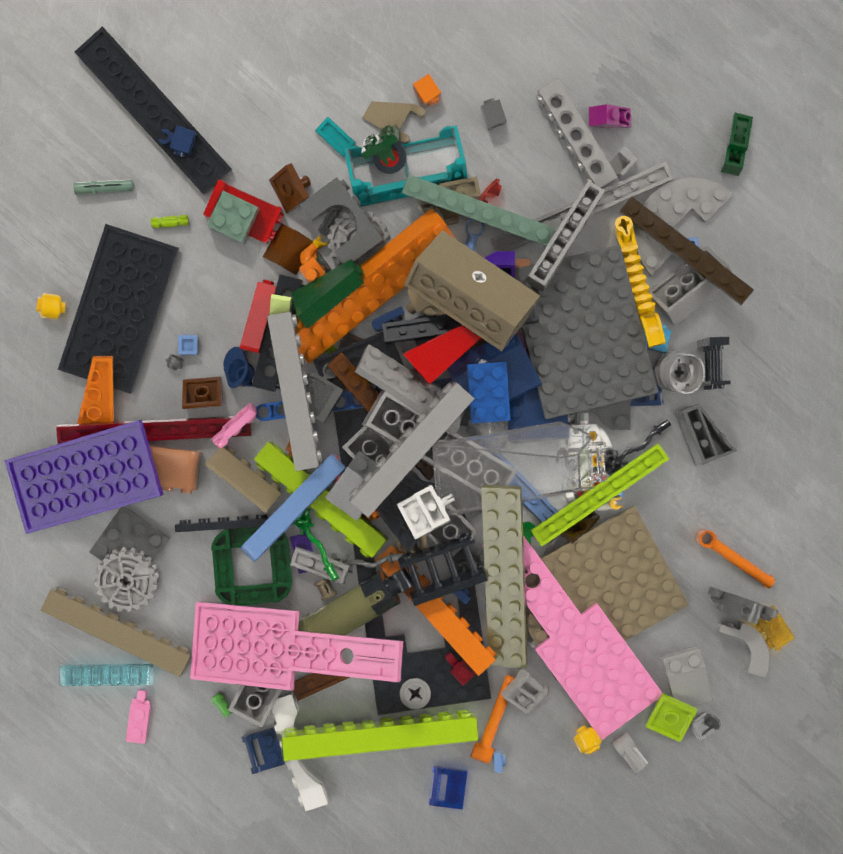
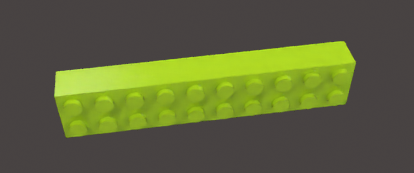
(378, 735)

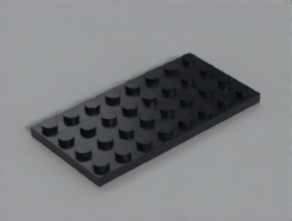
(119, 305)

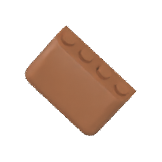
(177, 468)

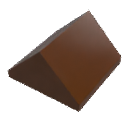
(286, 248)
(202, 393)

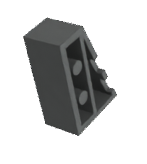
(702, 435)

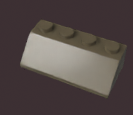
(243, 478)

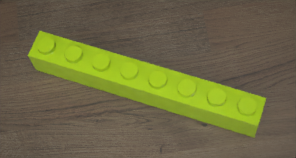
(283, 471)

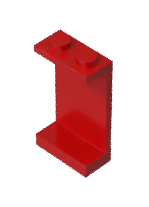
(266, 219)

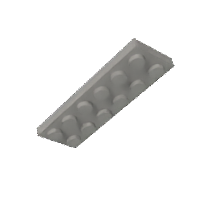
(400, 382)

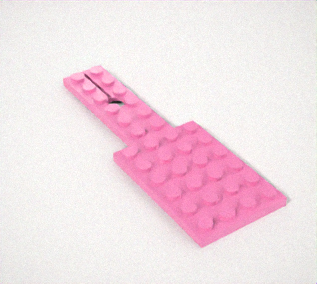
(266, 649)
(587, 654)

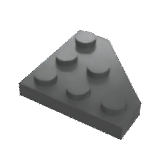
(615, 415)
(129, 531)

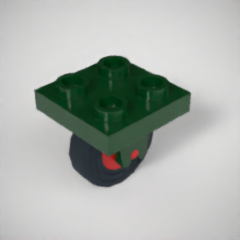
(386, 150)

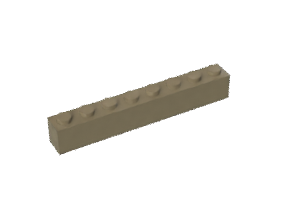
(116, 632)

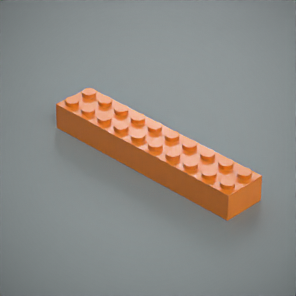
(383, 278)

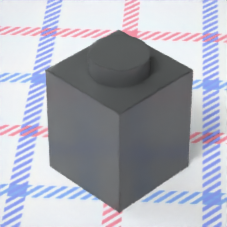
(493, 113)

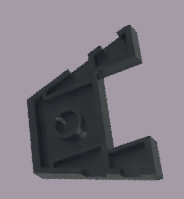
(391, 514)

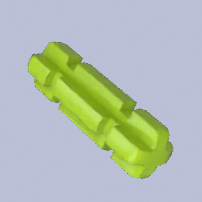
(169, 221)

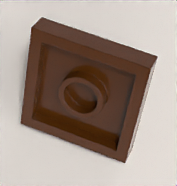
(290, 187)

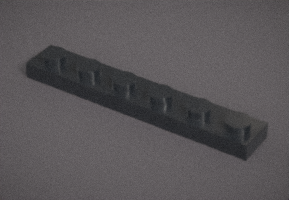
(222, 523)

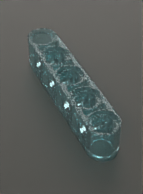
(106, 675)

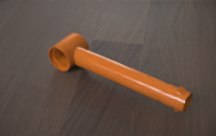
(735, 558)
(483, 751)

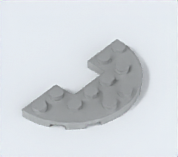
(671, 204)

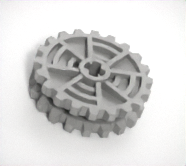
(346, 228)
(140, 575)

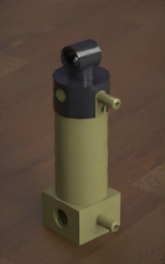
(358, 605)

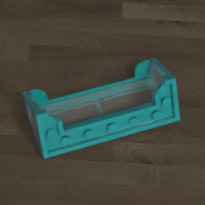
(429, 159)

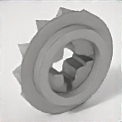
(416, 702)

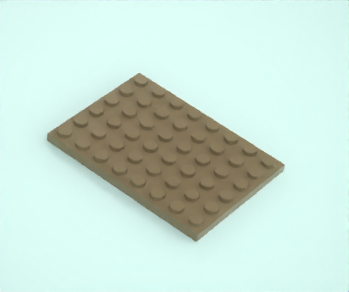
(618, 571)

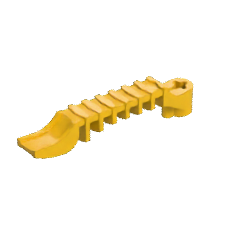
(649, 319)

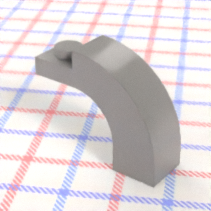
(758, 652)

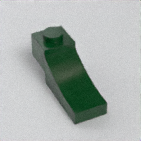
(737, 144)

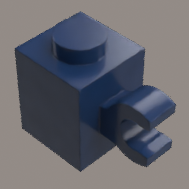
(181, 140)

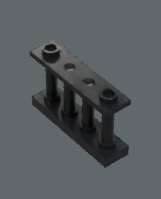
(713, 362)
(455, 582)

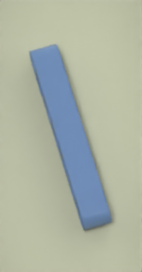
(293, 508)

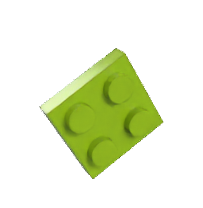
(671, 717)

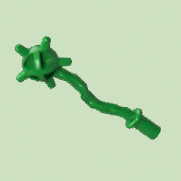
(303, 524)

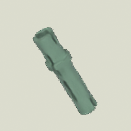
(102, 186)

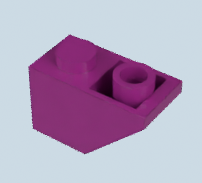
(609, 116)

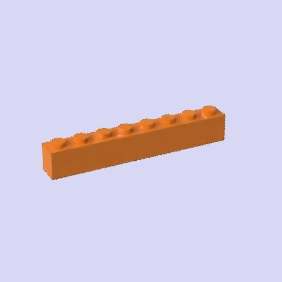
(445, 620)

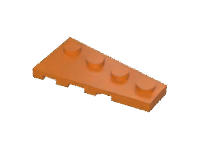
(99, 392)

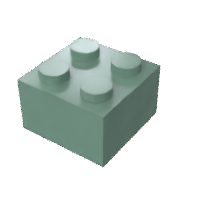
(233, 217)

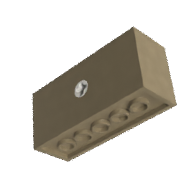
(471, 290)

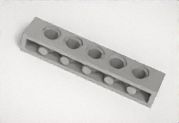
(556, 91)
(565, 236)

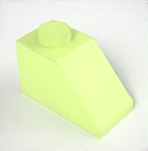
(280, 304)

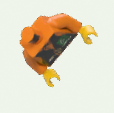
(312, 262)

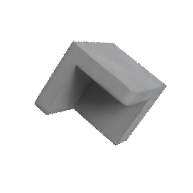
(623, 161)

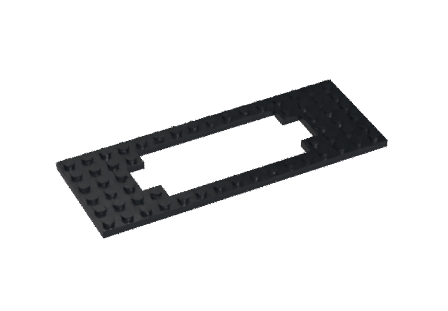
(422, 664)

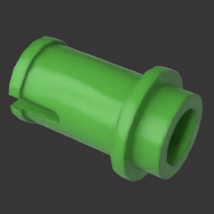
(221, 704)

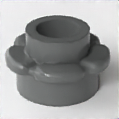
(174, 362)

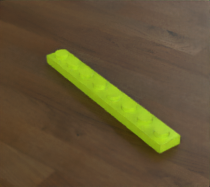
(599, 495)

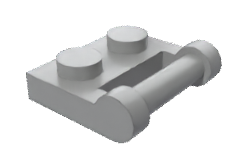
(520, 696)

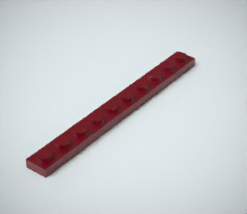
(155, 429)

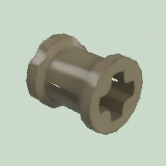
(330, 591)

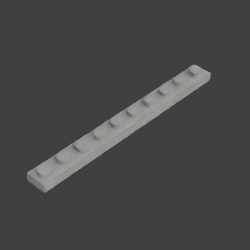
(613, 195)

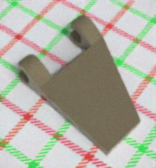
(388, 113)

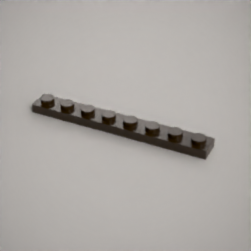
(687, 251)

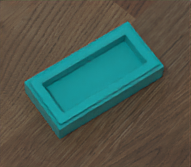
(334, 136)

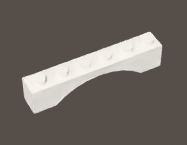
(310, 788)

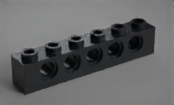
(261, 380)

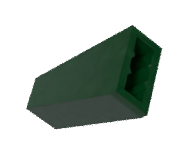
(326, 292)

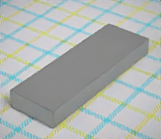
(313, 563)

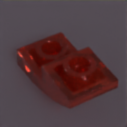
(492, 190)

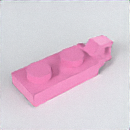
(235, 425)
(138, 718)

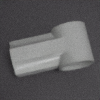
(627, 748)

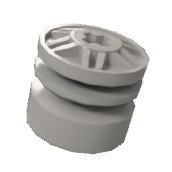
(687, 376)

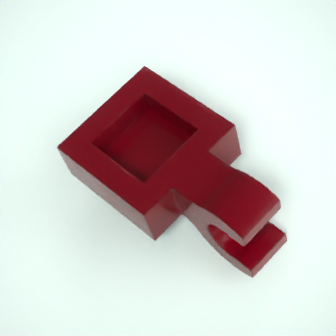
(460, 669)

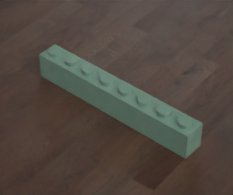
(477, 210)

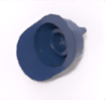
(238, 369)

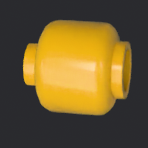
(50, 306)
(587, 740)

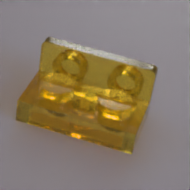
(776, 631)

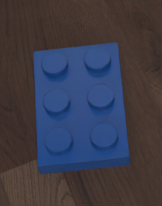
(490, 392)

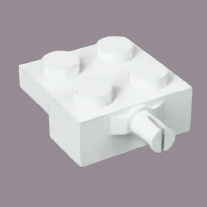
(425, 511)

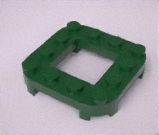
(253, 593)

